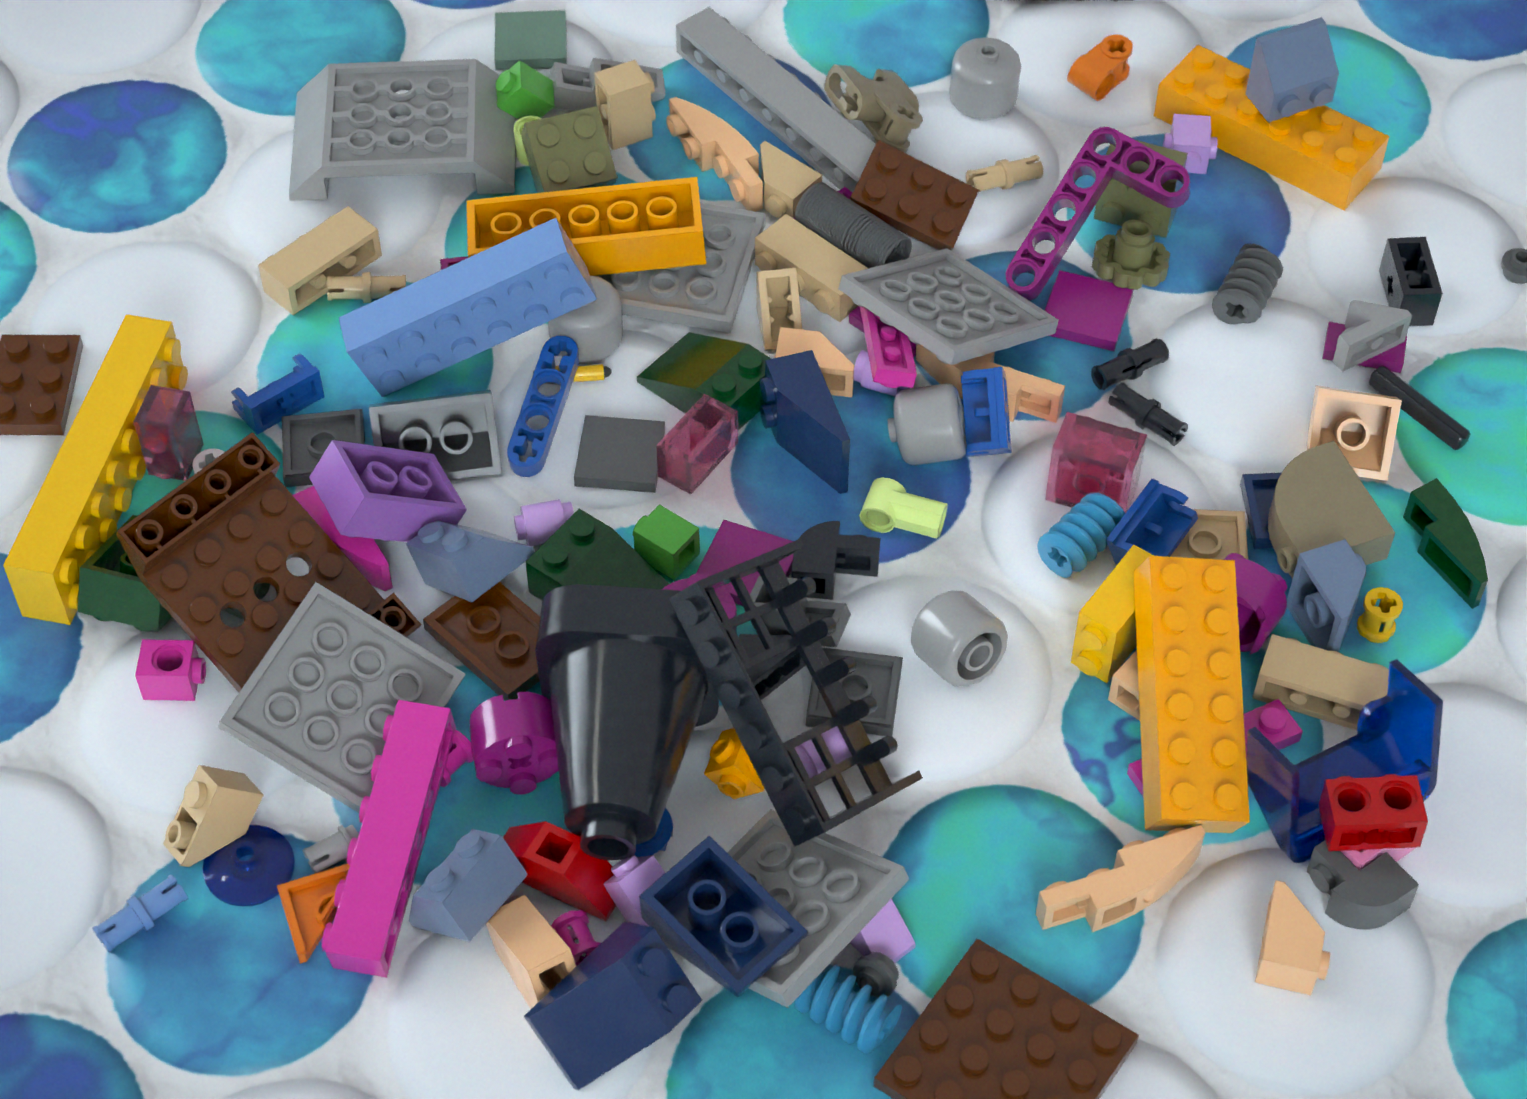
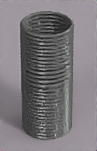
(850, 227)

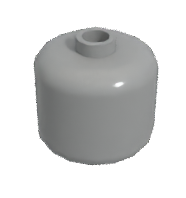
(985, 78)
(594, 326)
(928, 424)
(959, 638)

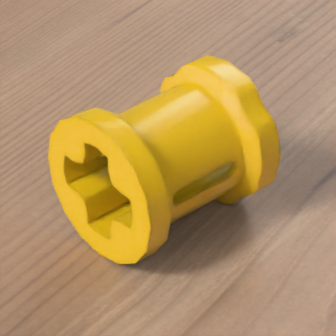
(1373, 616)

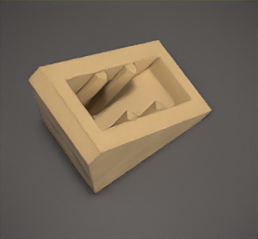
(777, 303)

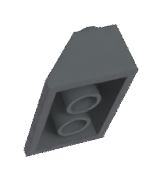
(452, 427)

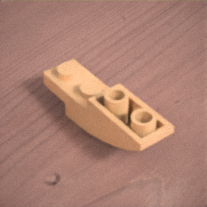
(720, 147)
(1025, 392)
(1139, 878)

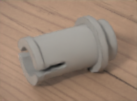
(331, 849)

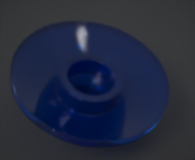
(254, 879)

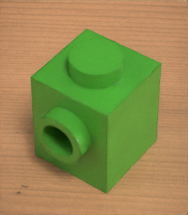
(524, 92)
(666, 541)

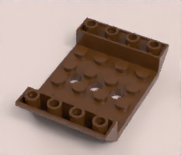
(226, 534)

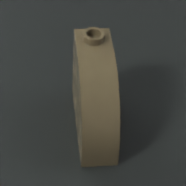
(1324, 503)

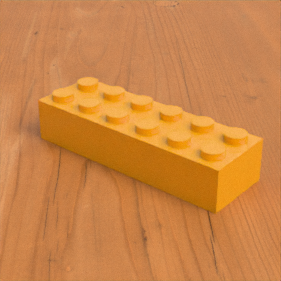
(1309, 150)
(609, 226)
(1190, 695)

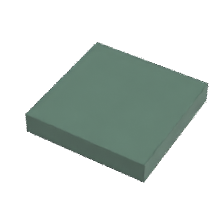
(531, 37)

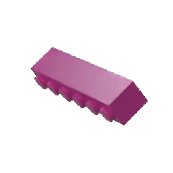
(390, 839)

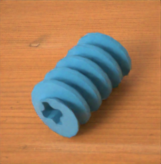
(1079, 534)
(848, 1010)

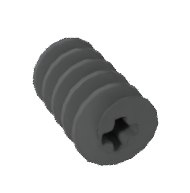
(1247, 285)

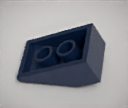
(806, 417)
(720, 917)
(613, 1004)

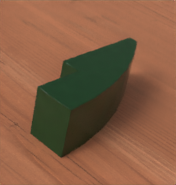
(1448, 540)

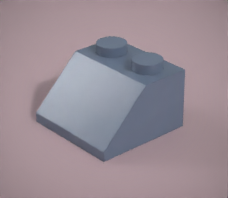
(1292, 70)
(464, 558)
(1326, 593)
(467, 886)

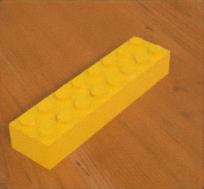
(92, 472)

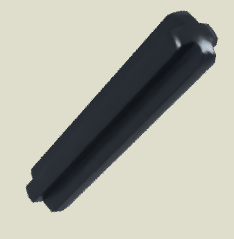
(1420, 408)

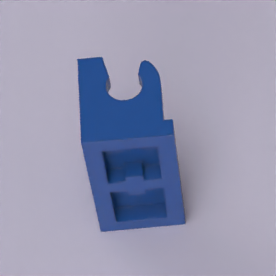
(280, 397)
(986, 412)
(1153, 522)

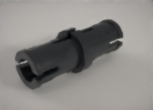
(1130, 364)
(1148, 414)

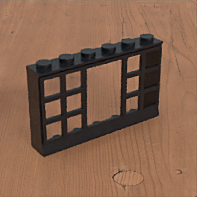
(726, 665)

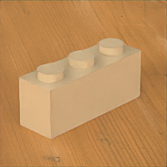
(333, 248)
(816, 261)
(1319, 681)

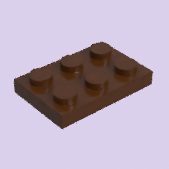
(914, 196)
(37, 382)
(491, 638)

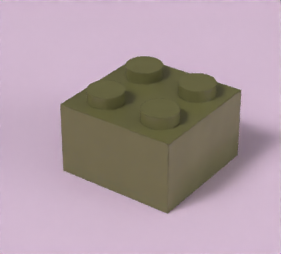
(569, 151)
(1123, 203)

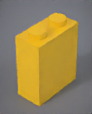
(1108, 621)

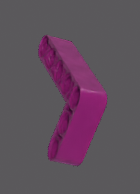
(1084, 199)

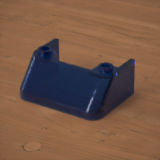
(1392, 737)

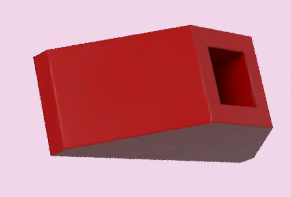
(561, 867)

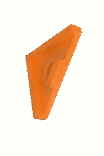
(310, 906)

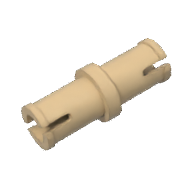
(1005, 173)
(363, 287)

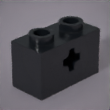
(1411, 279)

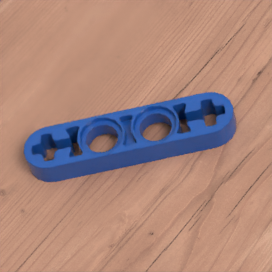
(539, 404)

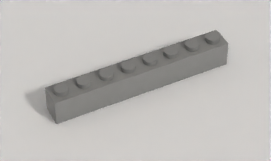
(774, 97)

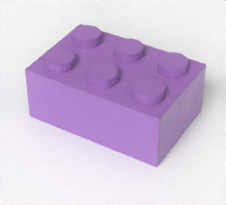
(384, 491)

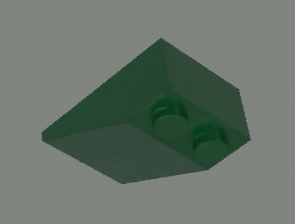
(712, 367)
(588, 554)
(114, 592)

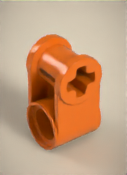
(1102, 67)

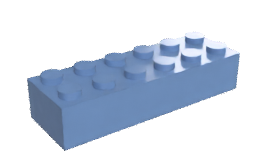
(467, 308)

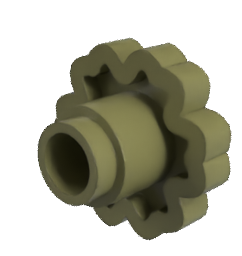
(1131, 257)

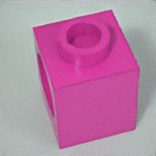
(169, 670)

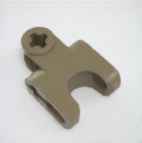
(882, 103)

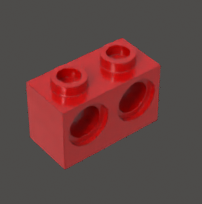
(1372, 816)

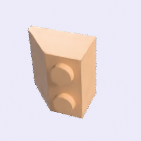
(1360, 426)

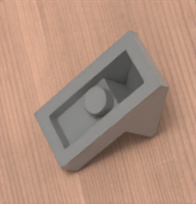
(1370, 332)

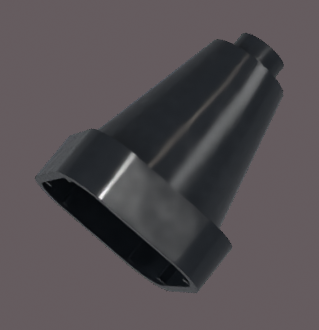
(621, 708)

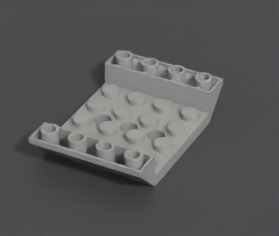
(452, 125)

